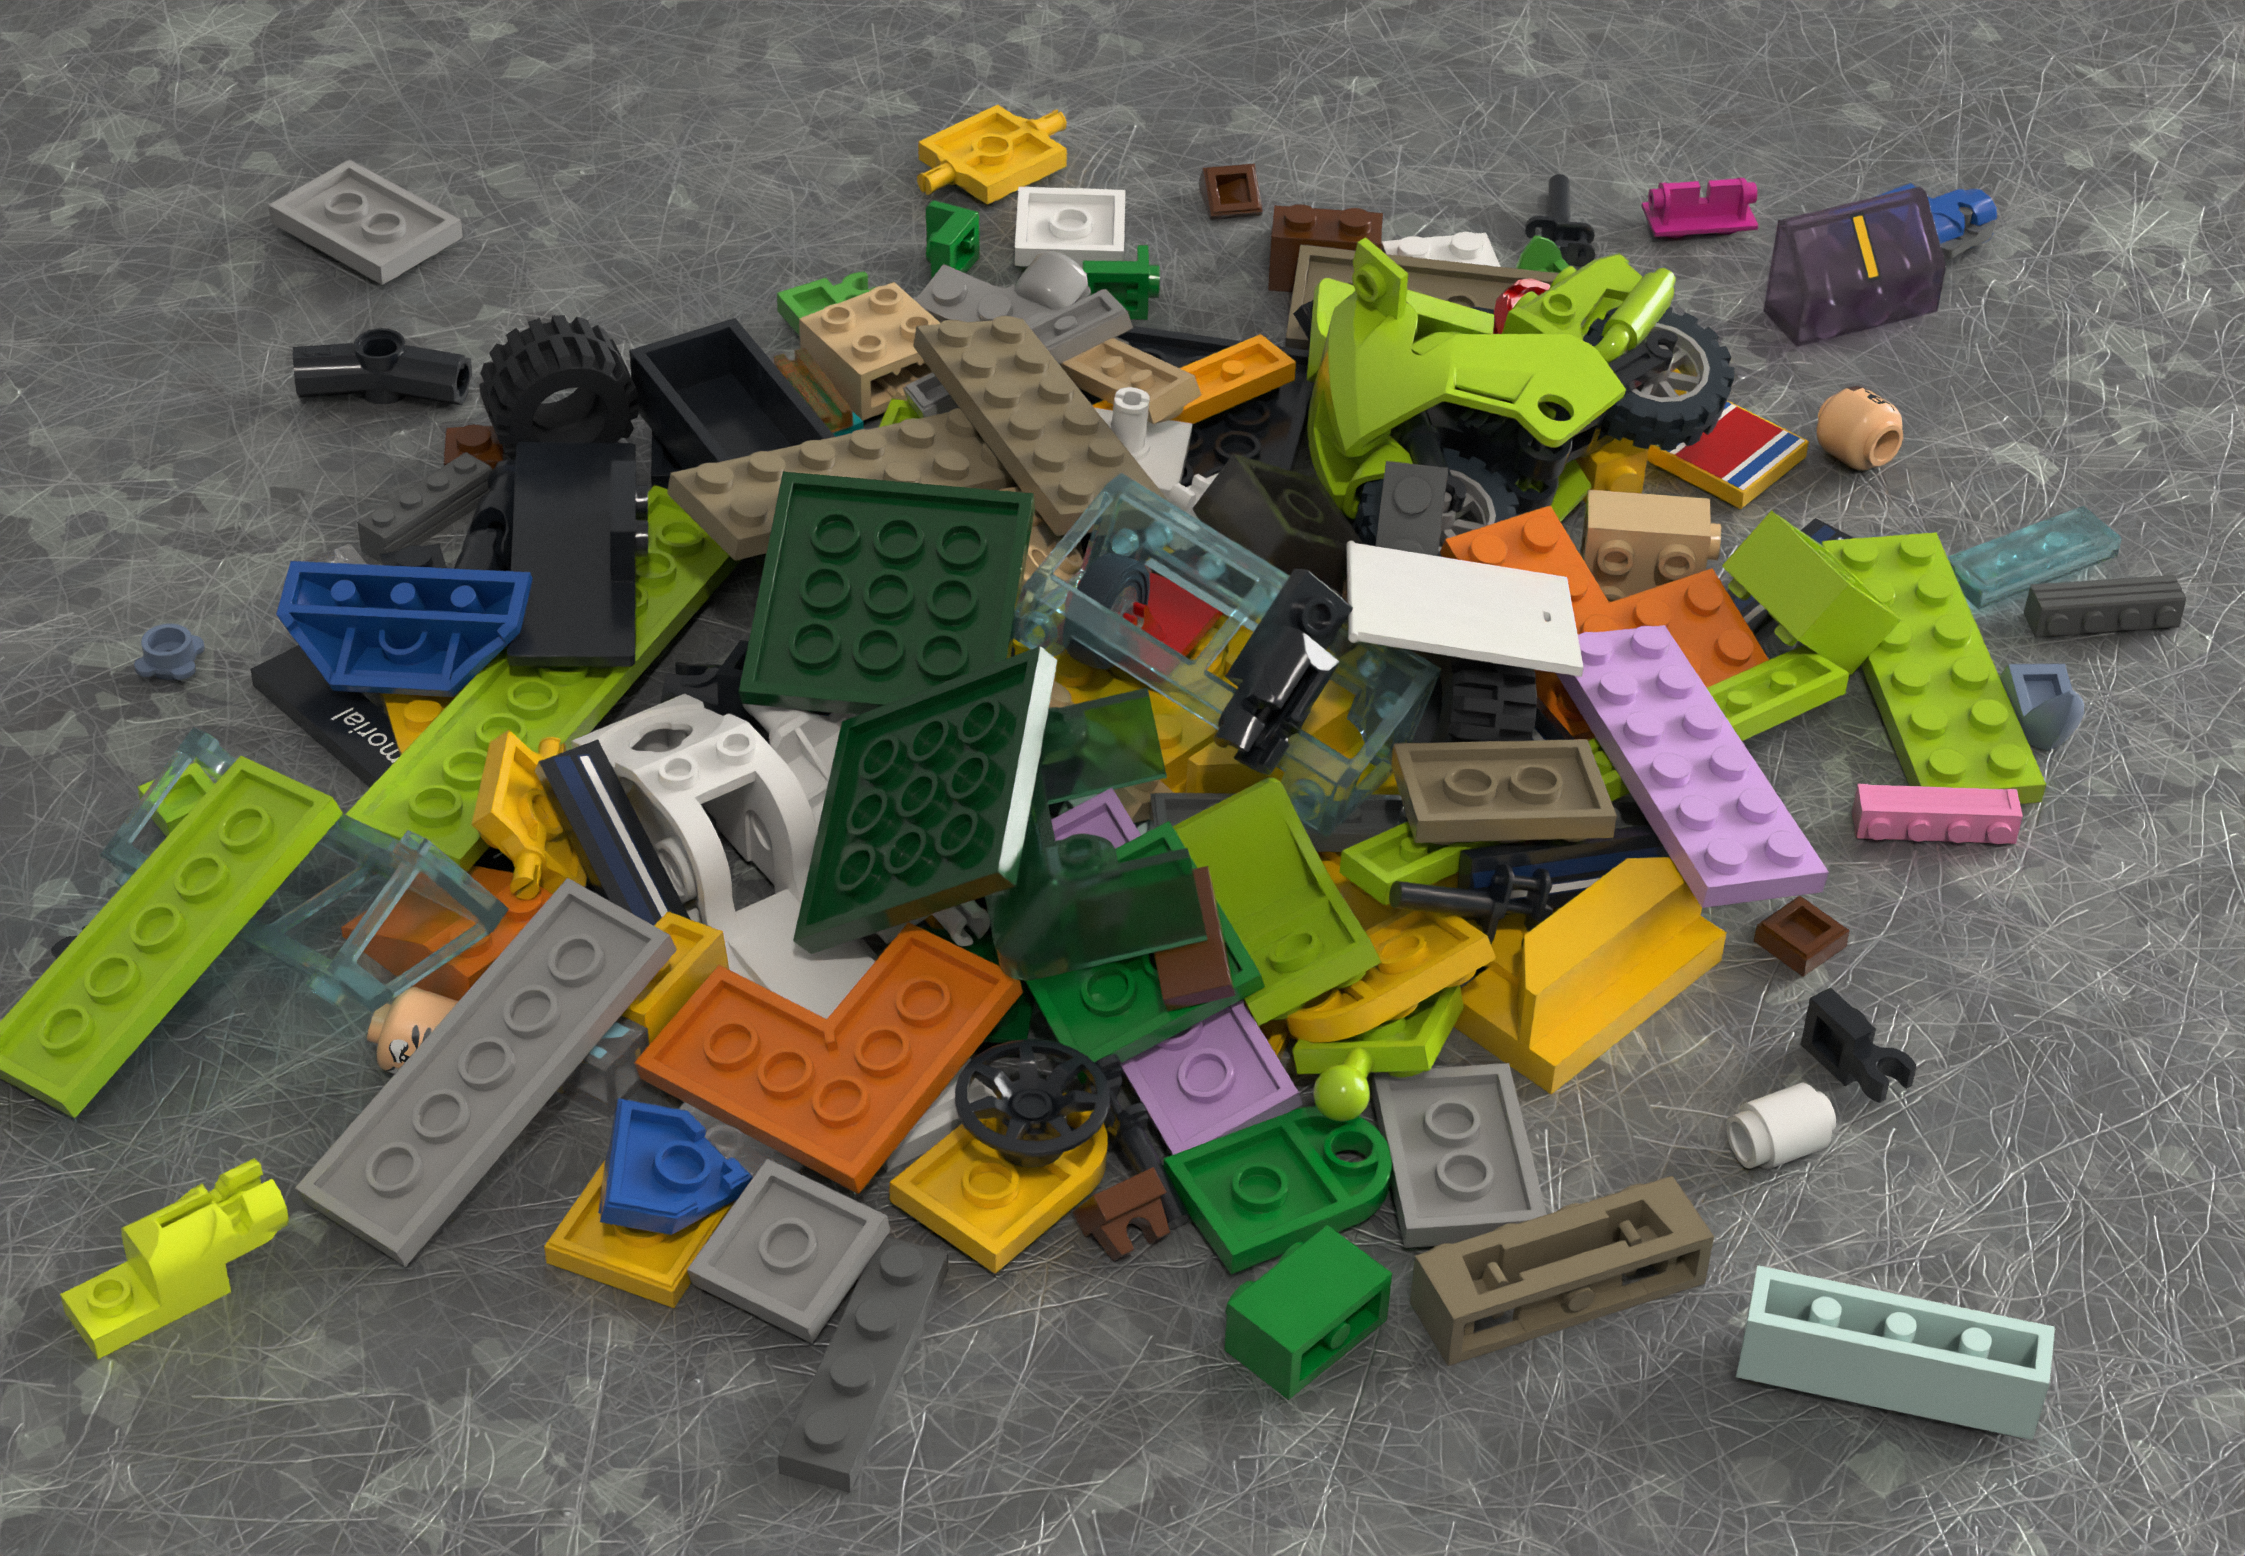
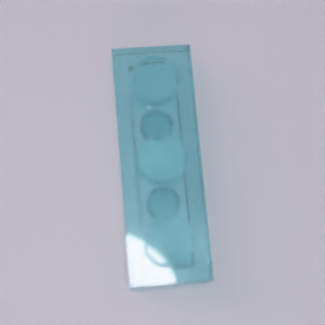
(2033, 556)

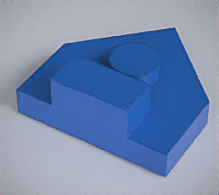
(664, 1170)

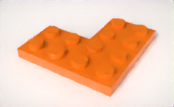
(1691, 608)
(841, 1085)

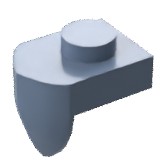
(2043, 702)

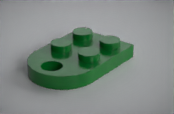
(1281, 1183)

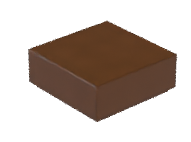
(1801, 936)

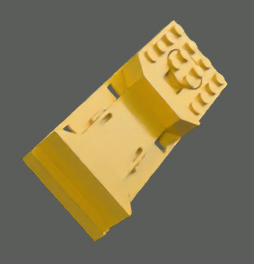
(1540, 1006)

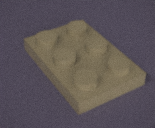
(1502, 791)

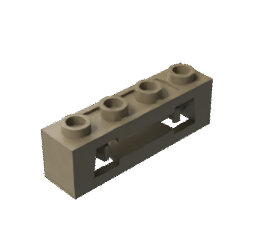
(1560, 1269)

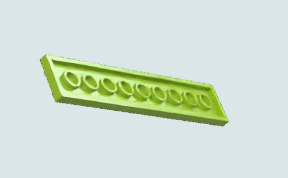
(439, 775)

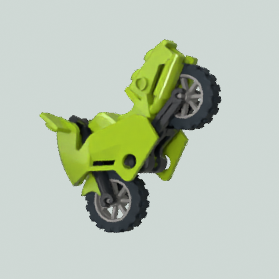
(1509, 406)

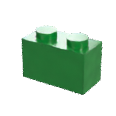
(1307, 1311)

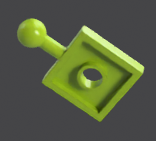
(1395, 1047)

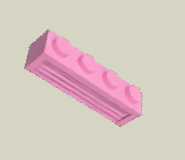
(1936, 814)

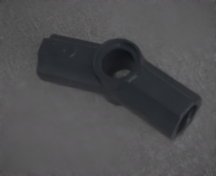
(381, 370)

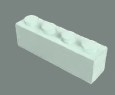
(1896, 1352)

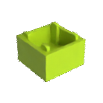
(1809, 593)

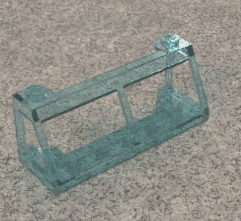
(1132, 521)
(407, 863)

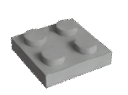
(789, 1250)

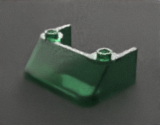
(1071, 894)

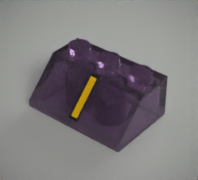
(1855, 267)

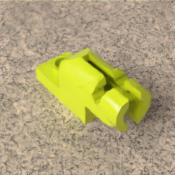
(177, 1259)

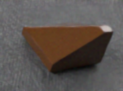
(1230, 191)

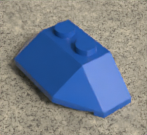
(401, 624)

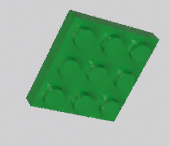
(1121, 1002)

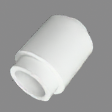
(1781, 1127)

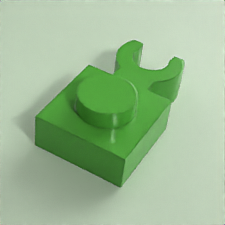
(817, 295)

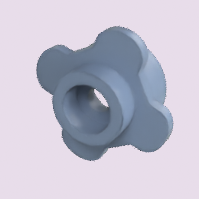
(169, 652)

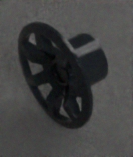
(1032, 1109)

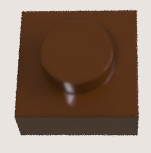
(475, 440)

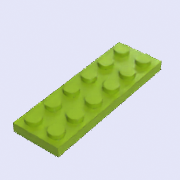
(1937, 674)
(160, 933)

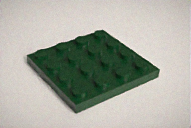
(882, 590)
(927, 802)

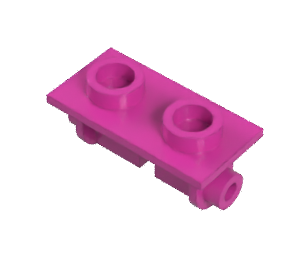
(1678, 211)

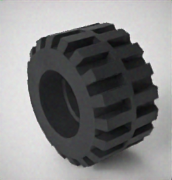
(550, 360)
(1478, 702)

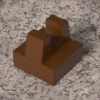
(1126, 1203)

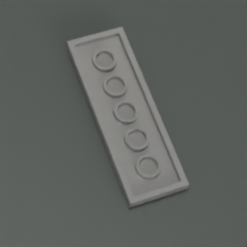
(485, 1071)

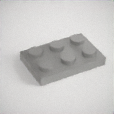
(365, 221)
(1456, 1152)

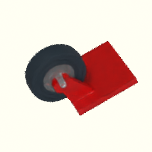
(1145, 601)

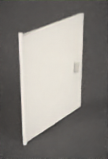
(1461, 609)

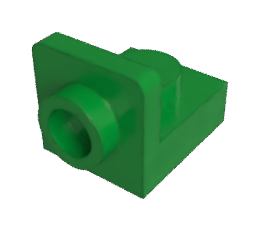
(951, 237)
(1126, 281)

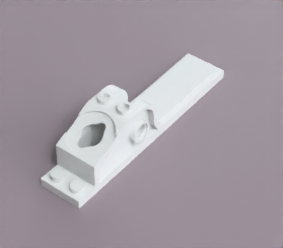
(690, 757)

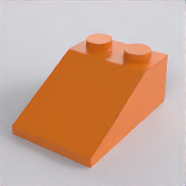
(422, 927)

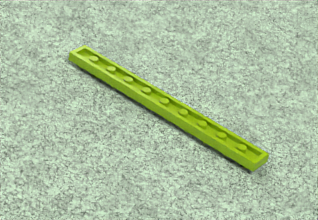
(1749, 701)

